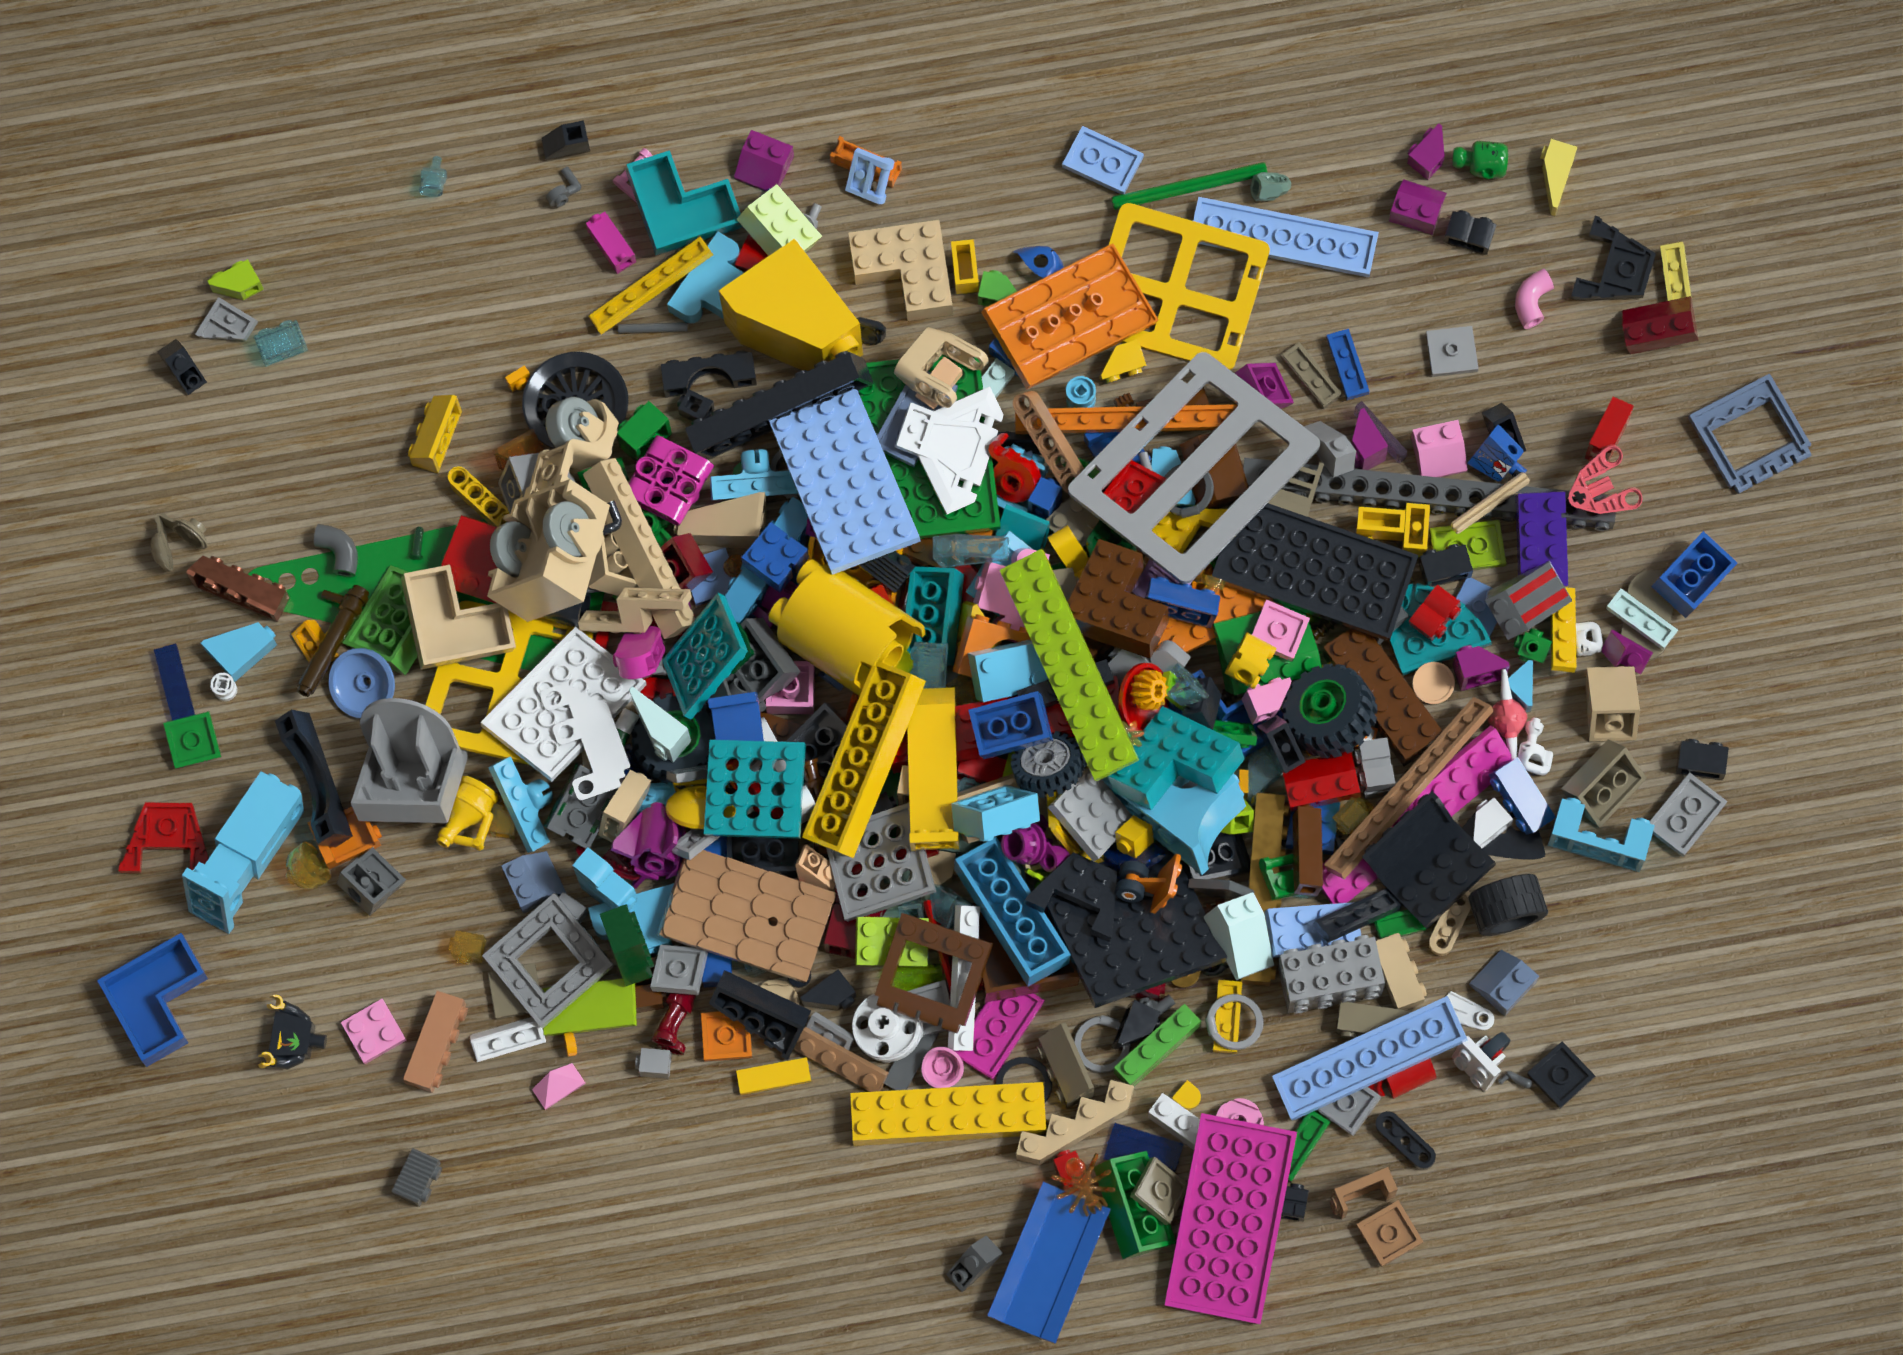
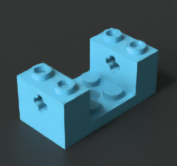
(1567, 838)

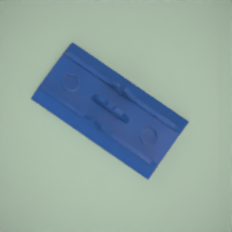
(1047, 1264)

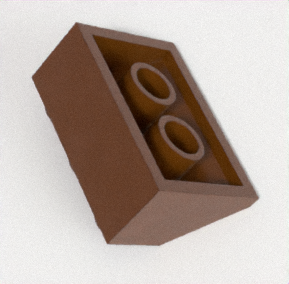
(1226, 474)

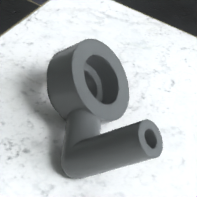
(559, 195)

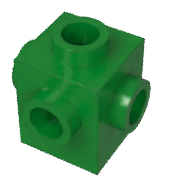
(1538, 651)

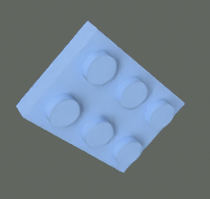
(1102, 160)

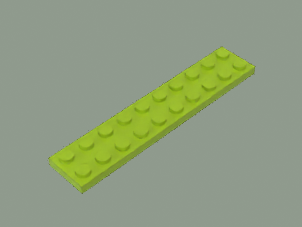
(1069, 665)

